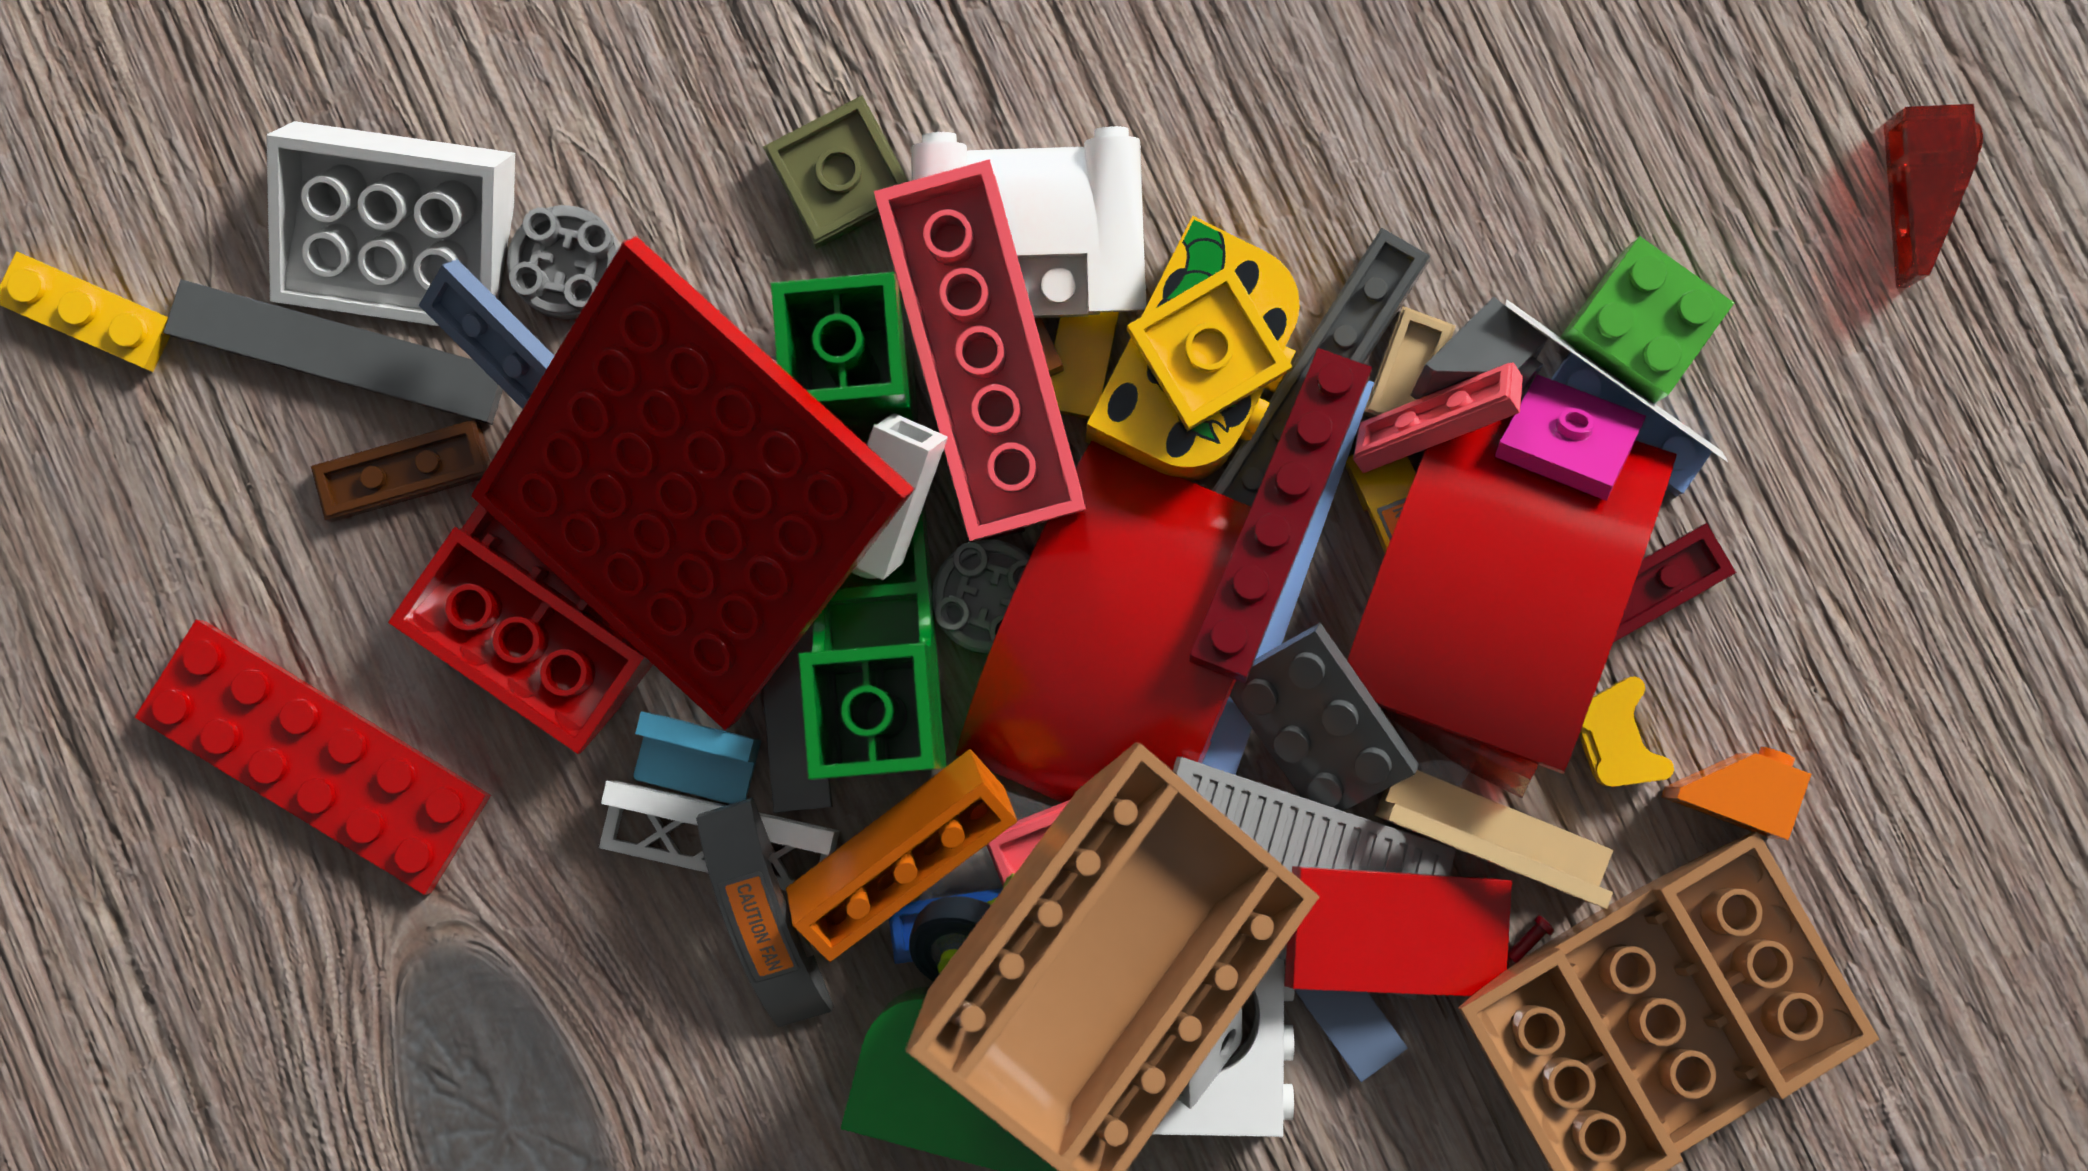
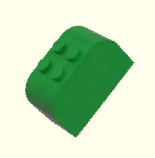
(912, 1107)

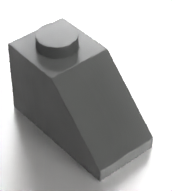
(1484, 343)

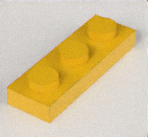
(84, 311)

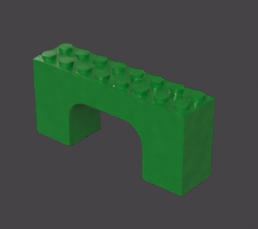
(874, 653)

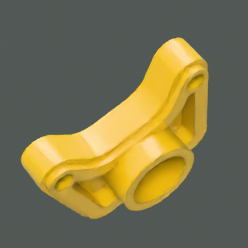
(1613, 739)

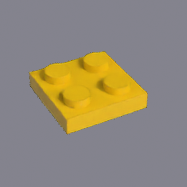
(1209, 348)

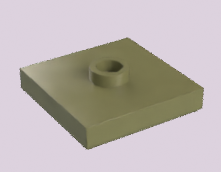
(834, 169)

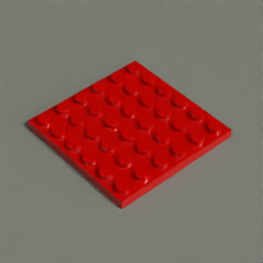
(687, 485)

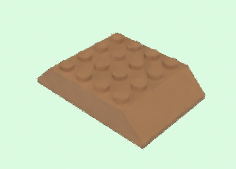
(1108, 966)

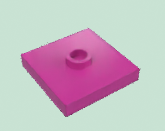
(1570, 437)

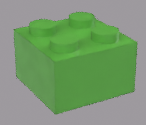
(1647, 320)

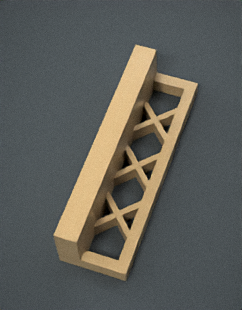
(1498, 835)

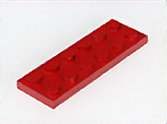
(313, 756)

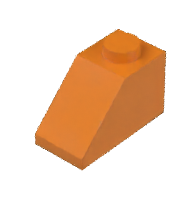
(1748, 791)

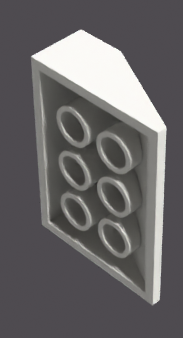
(375, 215)

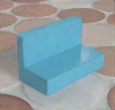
(695, 758)

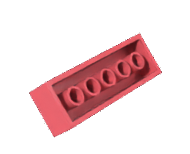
(980, 350)

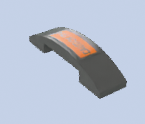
(758, 916)

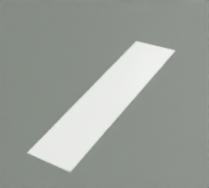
(1616, 380)

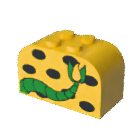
(1133, 409)

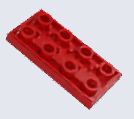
(1399, 933)

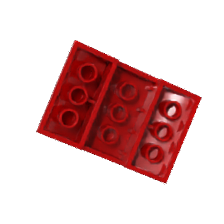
(1505, 595)
(520, 632)
(1107, 632)

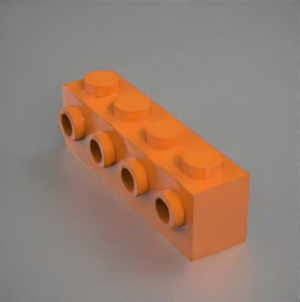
(900, 855)

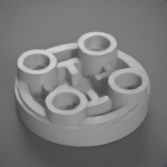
(559, 259)
(976, 591)

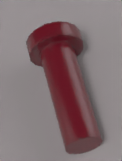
(1530, 939)

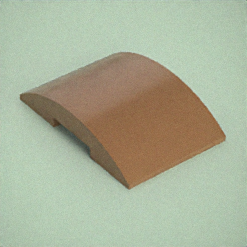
(1668, 1015)

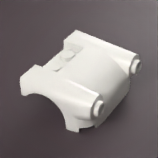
(1069, 217)

